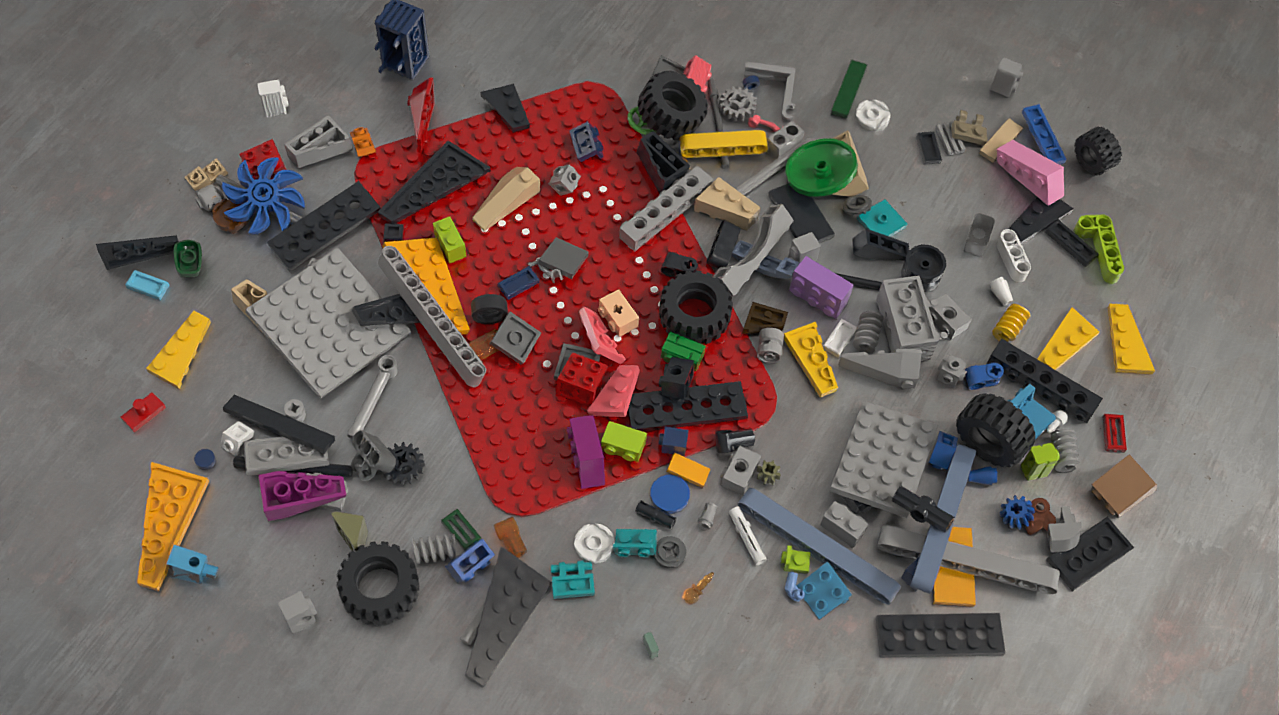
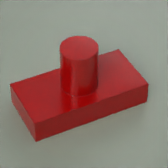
(143, 411)

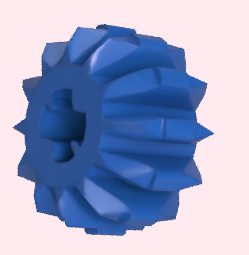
(1025, 512)

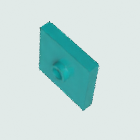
(883, 219)

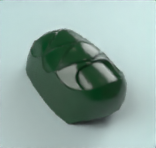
(188, 258)

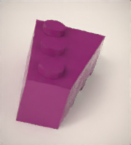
(587, 451)

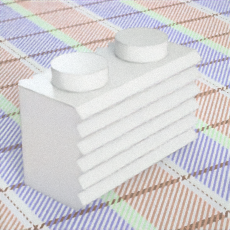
(272, 98)

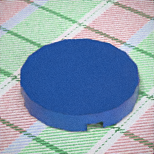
(670, 493)

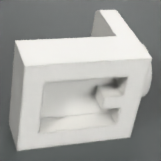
(235, 437)

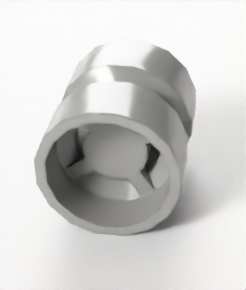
(770, 345)

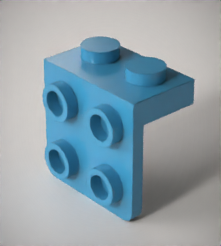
(1037, 414)

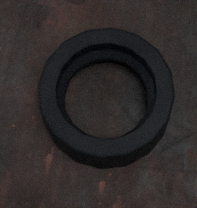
(489, 309)

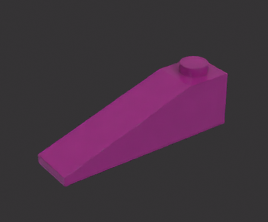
(292, 494)

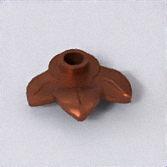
(1041, 517)

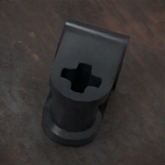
(676, 264)

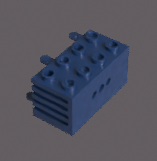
(402, 38)

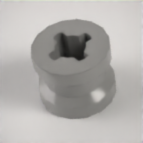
(298, 414)

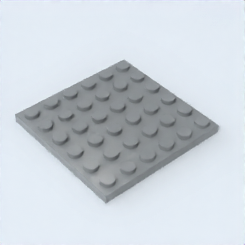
(315, 324)

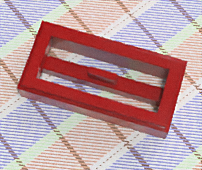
(1107, 437)

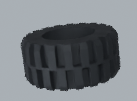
(681, 92)
(699, 287)
(995, 430)
(369, 559)

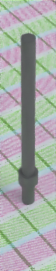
(713, 96)

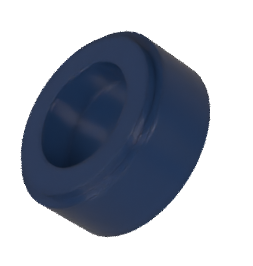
(751, 82)
(205, 459)

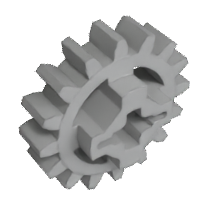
(738, 103)

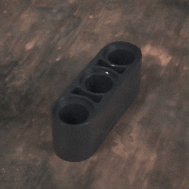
(723, 244)

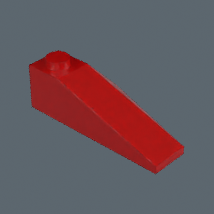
(421, 108)

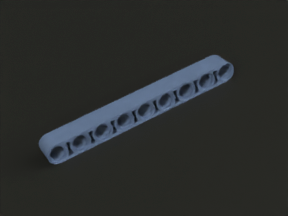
(948, 501)
(819, 545)

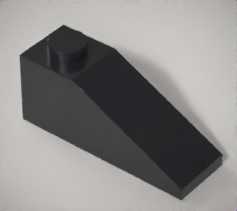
(879, 246)

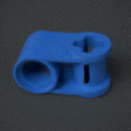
(983, 375)

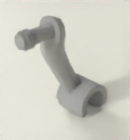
(553, 274)

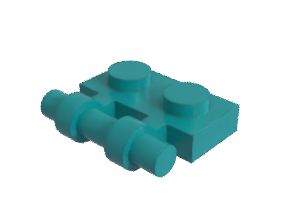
(572, 585)

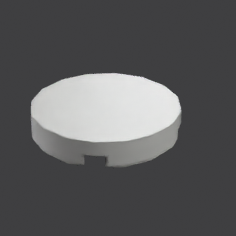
(872, 115)
(594, 543)

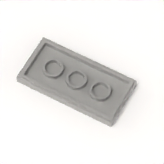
(280, 454)

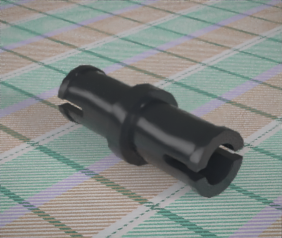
(656, 514)

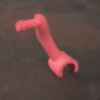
(753, 122)

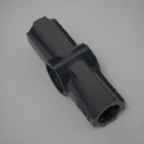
(923, 509)

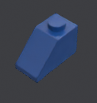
(943, 450)

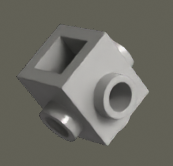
(564, 179)
(951, 370)

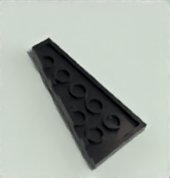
(438, 177)
(508, 605)

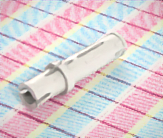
(737, 517)

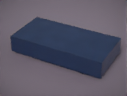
(518, 283)

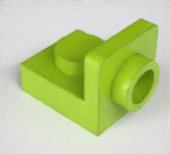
(795, 560)

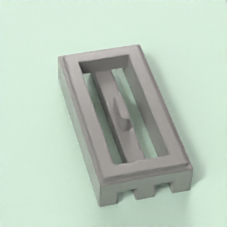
(957, 143)

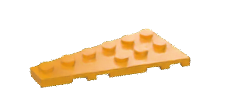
(168, 513)

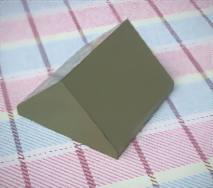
(351, 528)

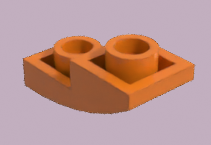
(362, 141)

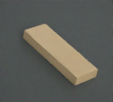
(1006, 133)

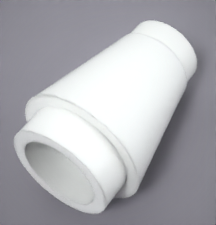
(1001, 291)

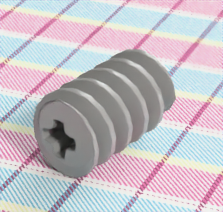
(868, 331)
(1064, 443)
(434, 549)

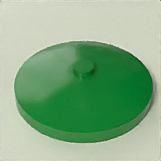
(821, 167)

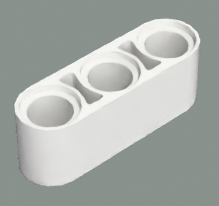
(1013, 255)

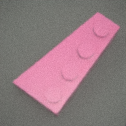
(1033, 170)

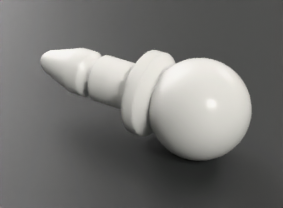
(1061, 419)

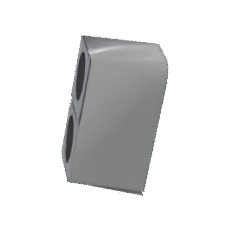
(775, 149)
(985, 223)

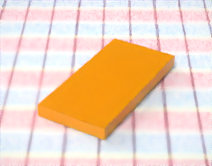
(954, 586)

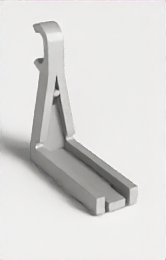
(775, 73)

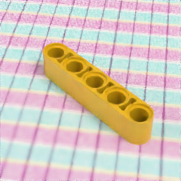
(723, 144)

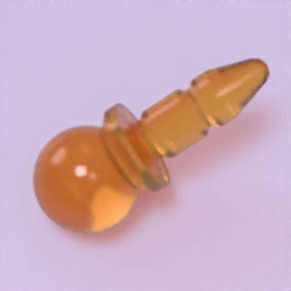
(692, 595)

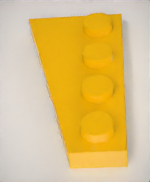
(1068, 340)
(1127, 344)
(808, 350)
(176, 355)

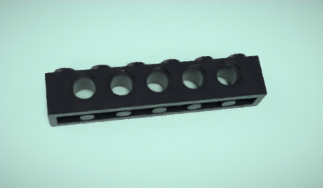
(1054, 381)

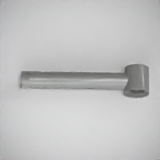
(374, 393)

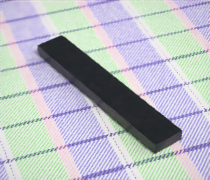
(279, 424)

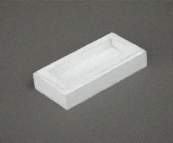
(839, 338)

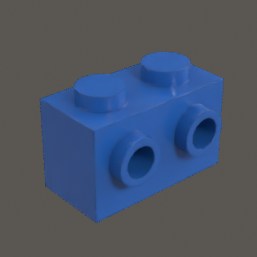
(474, 557)

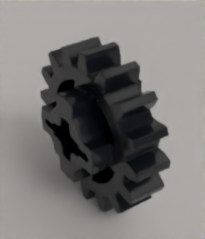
(407, 470)

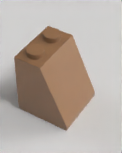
(1124, 486)

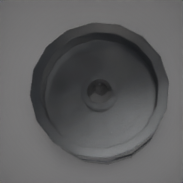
(927, 263)

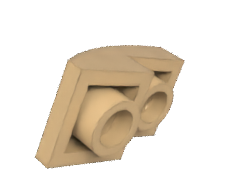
(203, 177)

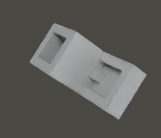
(1066, 534)

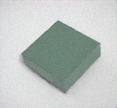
(650, 645)

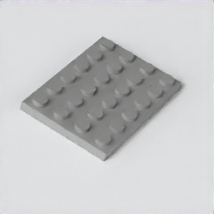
(881, 455)

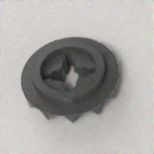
(864, 205)
(668, 543)

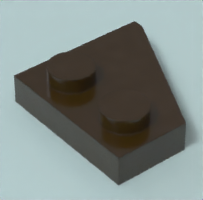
(764, 317)

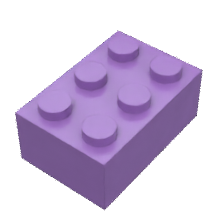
(820, 287)

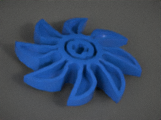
(252, 196)

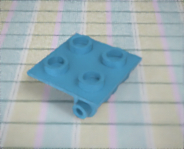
(824, 590)

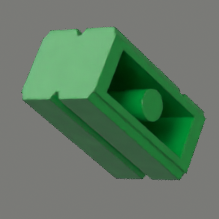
(682, 348)

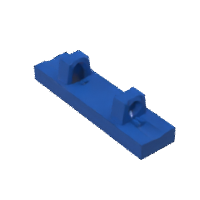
(1043, 134)

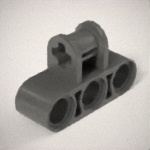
(371, 455)

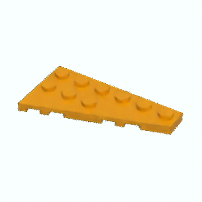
(430, 266)

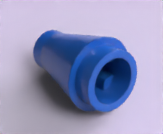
(983, 476)

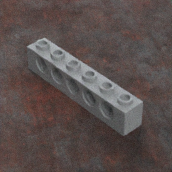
(664, 208)

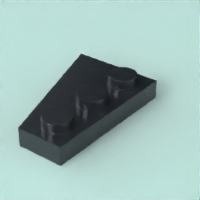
(508, 105)

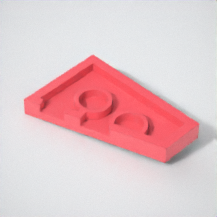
(597, 334)
(617, 393)

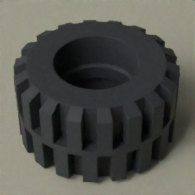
(1098, 150)

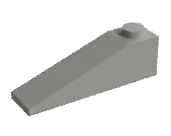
(895, 369)

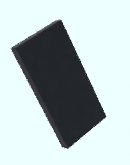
(804, 212)
(1094, 553)

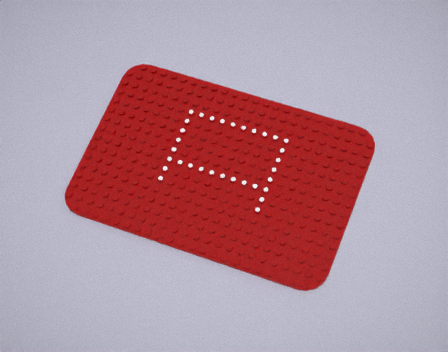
(514, 416)

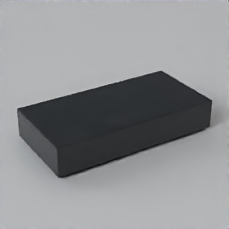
(929, 148)

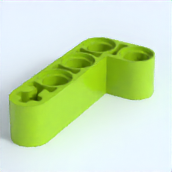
(1102, 232)

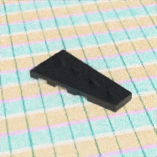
(134, 251)
(384, 312)

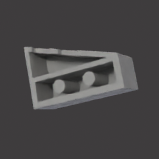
(318, 143)

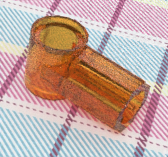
(509, 533)

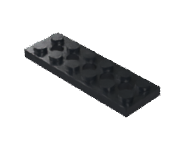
(323, 237)
(696, 416)
(931, 645)

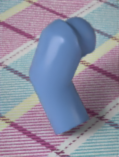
(791, 588)

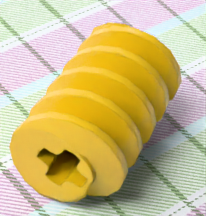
(1011, 323)

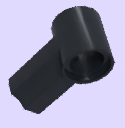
(729, 440)

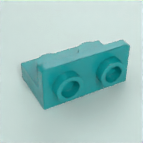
(635, 542)

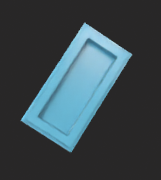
(147, 285)

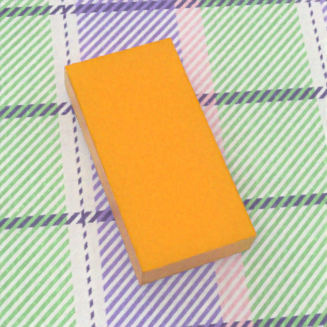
(688, 470)

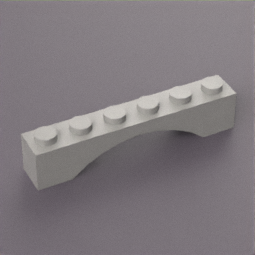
(772, 226)

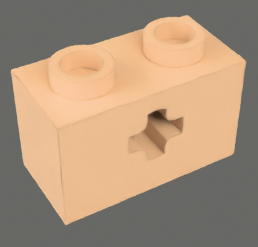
(618, 313)

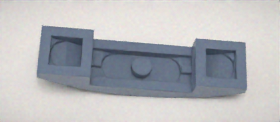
(769, 265)

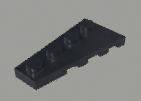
(1038, 218)

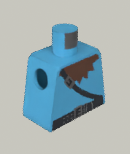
(189, 565)

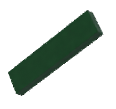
(849, 89)

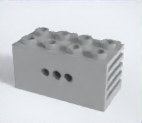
(902, 306)

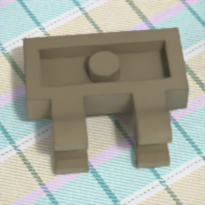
(969, 132)

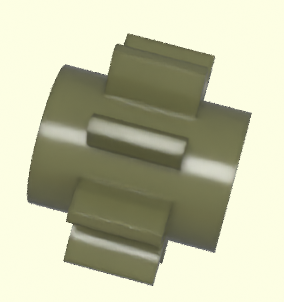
(766, 470)

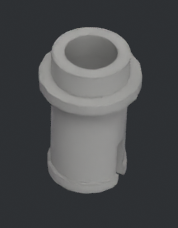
(707, 516)

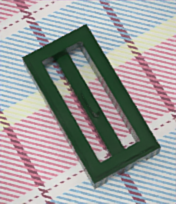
(444, 521)

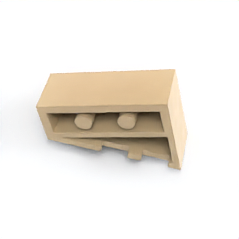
(727, 203)

